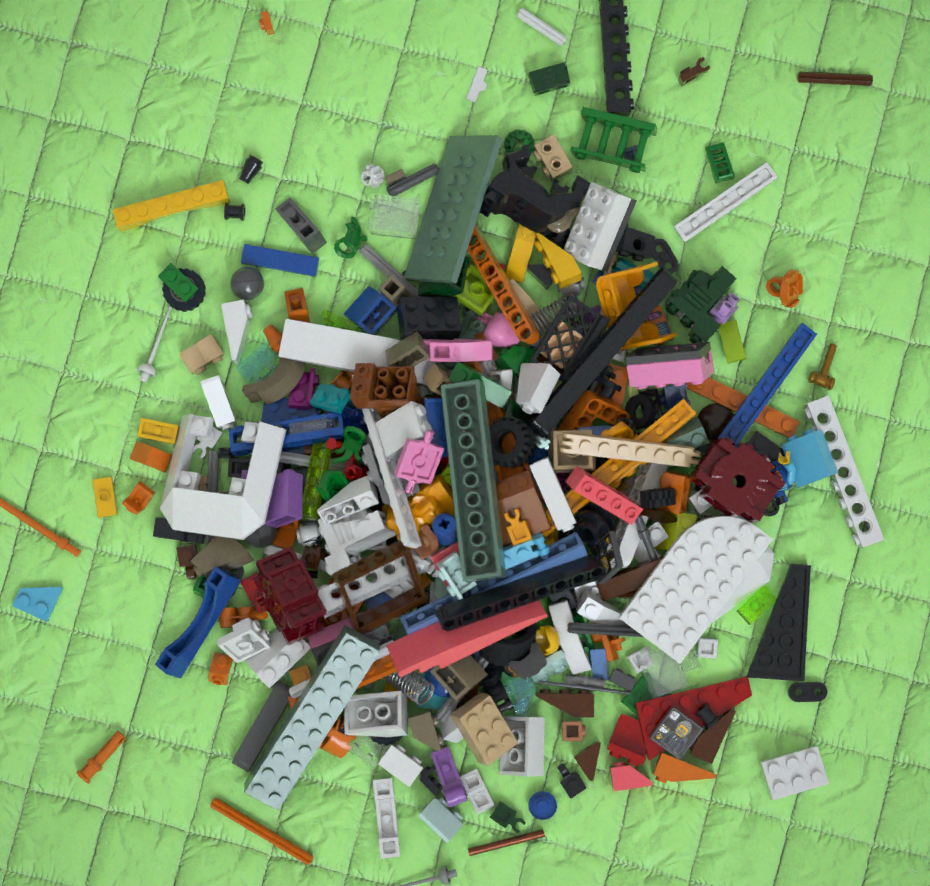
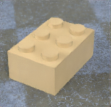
(484, 729)

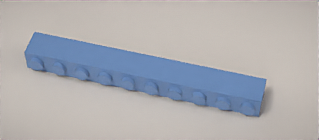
(560, 552)

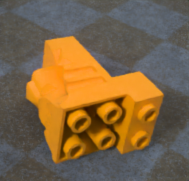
(425, 505)

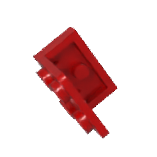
(627, 741)

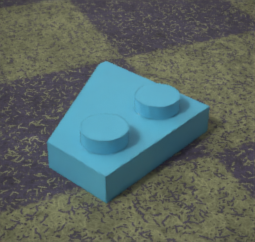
(38, 601)

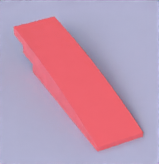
(436, 646)

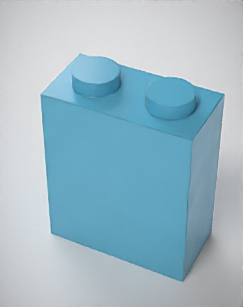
(810, 457)

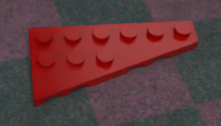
(719, 696)

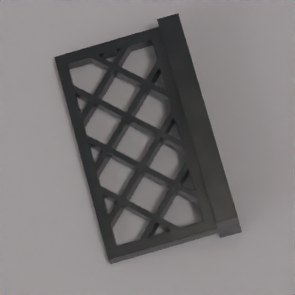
(585, 344)

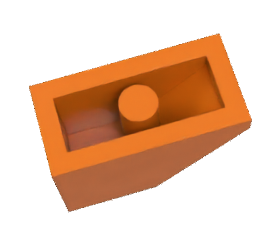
(297, 305)

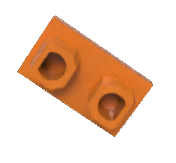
(611, 645)

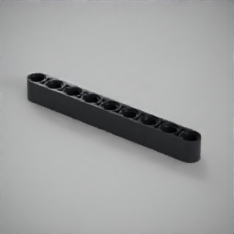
(520, 592)

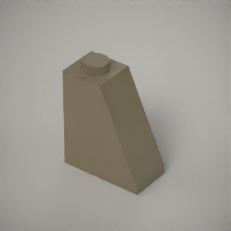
(220, 552)

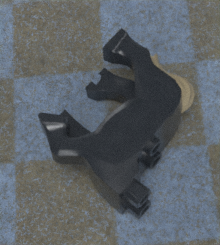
(527, 201)

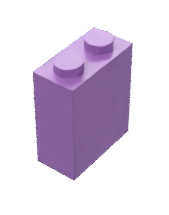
(285, 499)

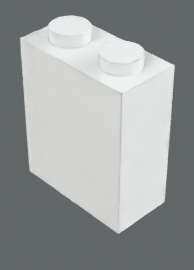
(404, 423)

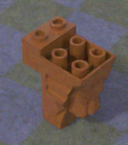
(383, 387)

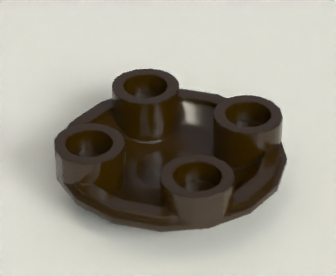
(714, 419)

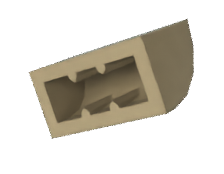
(407, 352)

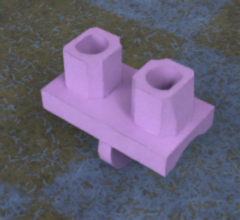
(724, 308)

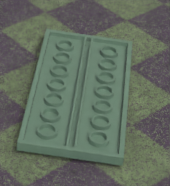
(453, 208)

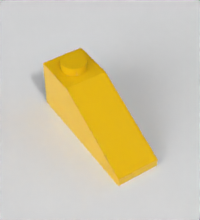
(520, 254)

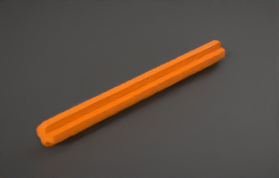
(261, 831)

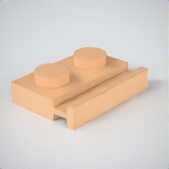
(565, 338)

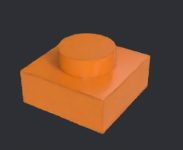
(265, 23)

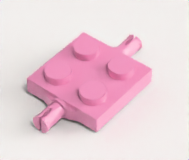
(419, 461)

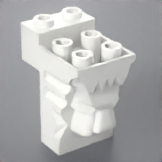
(352, 536)

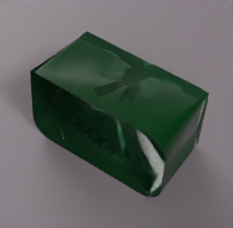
(549, 78)

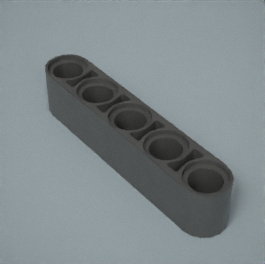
(262, 727)

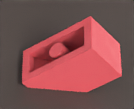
(627, 777)

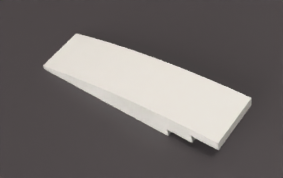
(338, 347)

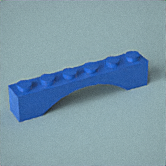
(179, 654)

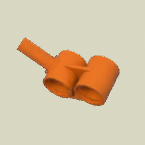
(232, 615)

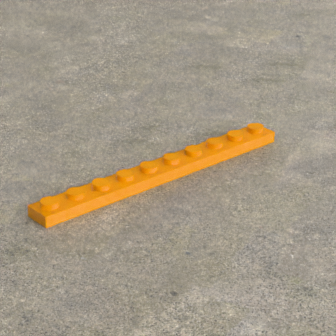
(615, 468)

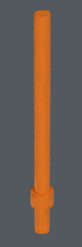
(62, 543)

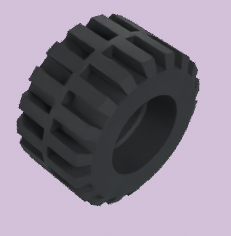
(523, 445)

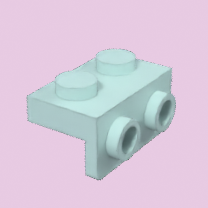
(450, 571)

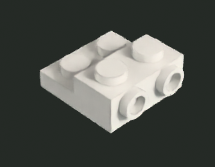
(245, 640)

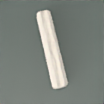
(542, 27)

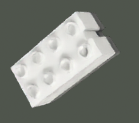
(599, 226)

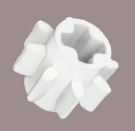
(372, 175)

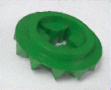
(519, 135)

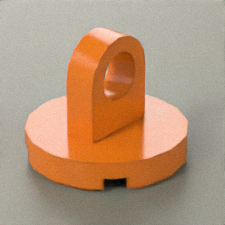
(790, 287)

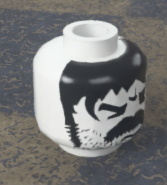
(309, 535)

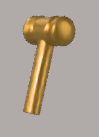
(821, 379)

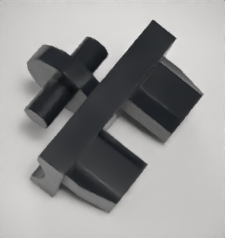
(608, 386)

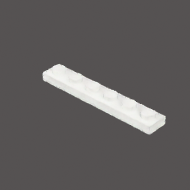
(725, 202)

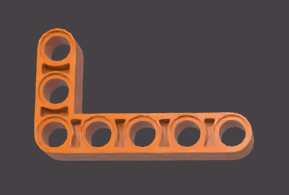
(589, 407)

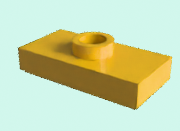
(105, 497)

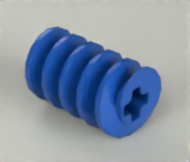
(445, 529)

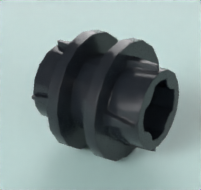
(591, 525)

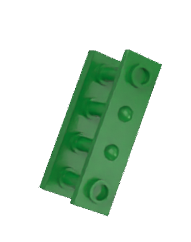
(609, 122)

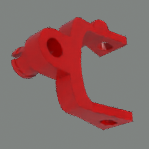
(352, 470)

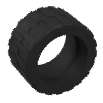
(509, 650)

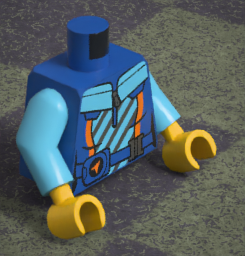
(786, 469)

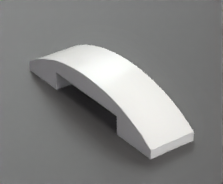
(570, 642)
(386, 818)

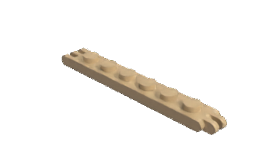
(629, 449)

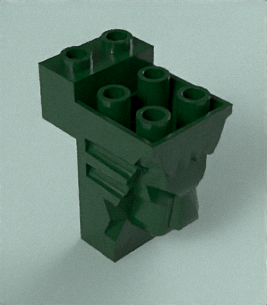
(695, 301)

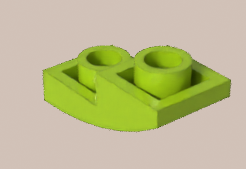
(732, 342)

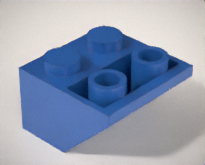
(370, 311)

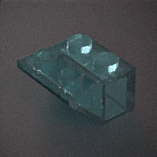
(523, 693)

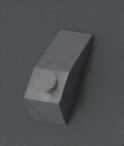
(301, 225)

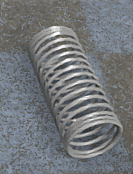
(547, 309)
(418, 691)

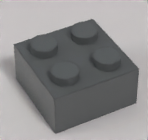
(622, 680)

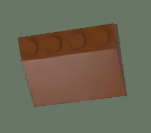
(522, 493)

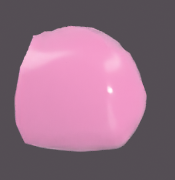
(500, 332)

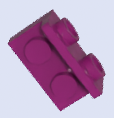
(304, 391)

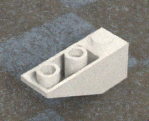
(351, 499)

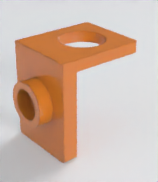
(286, 535)

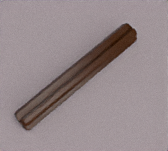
(835, 78)

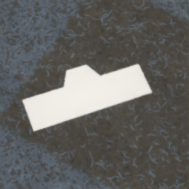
(477, 85)

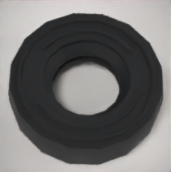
(649, 410)

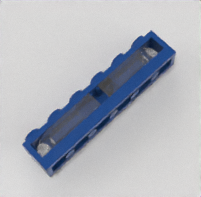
(299, 432)

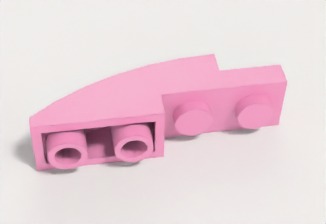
(459, 350)

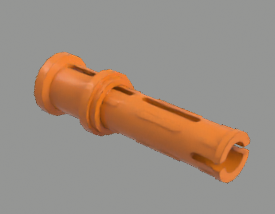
(95, 764)

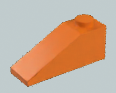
(677, 770)

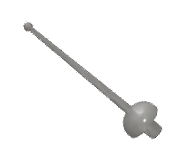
(443, 875)

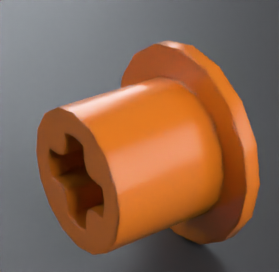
(342, 381)

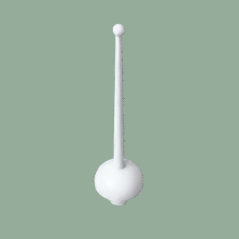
(146, 369)

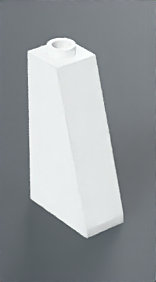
(553, 494)

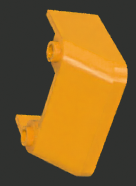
(616, 293)

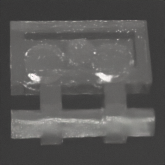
(374, 746)

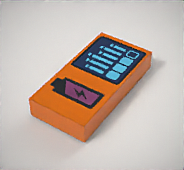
(659, 319)

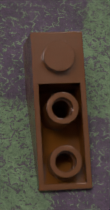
(574, 704)

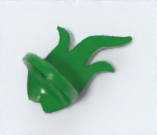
(351, 239)
(352, 444)

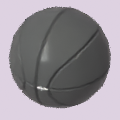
(247, 283)
(262, 536)

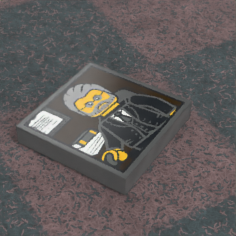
(609, 554)
(676, 732)

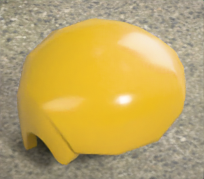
(547, 639)

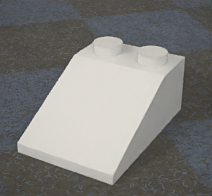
(237, 324)
(376, 715)

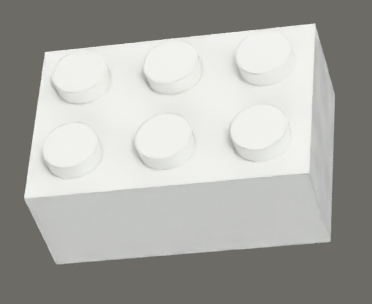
(793, 772)

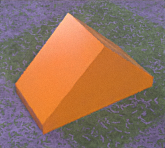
(151, 456)

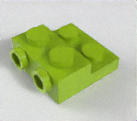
(476, 292)

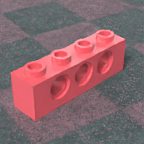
(604, 495)

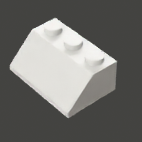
(278, 659)
(528, 755)

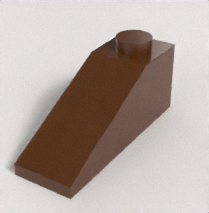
(709, 740)

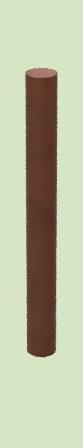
(506, 842)

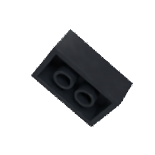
(429, 317)

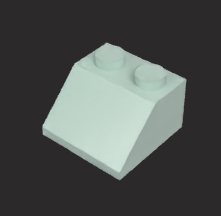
(441, 819)

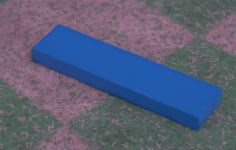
(280, 260)

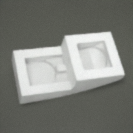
(477, 791)

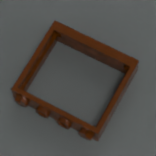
(390, 608)

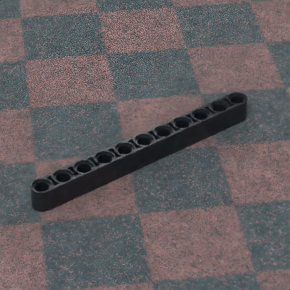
(603, 351)

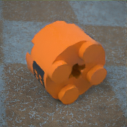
(336, 741)

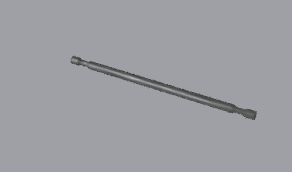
(583, 687)

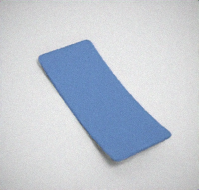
(599, 663)

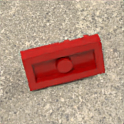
(253, 593)

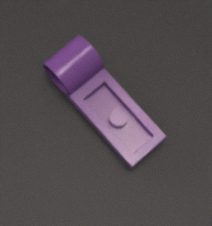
(449, 777)

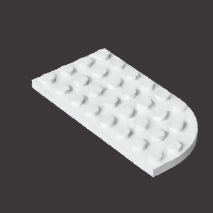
(694, 582)

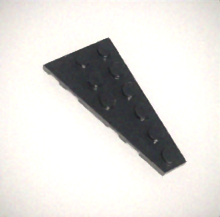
(784, 639)

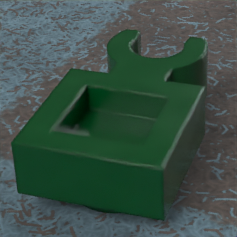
(505, 815)

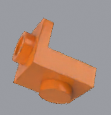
(138, 498)
(220, 669)

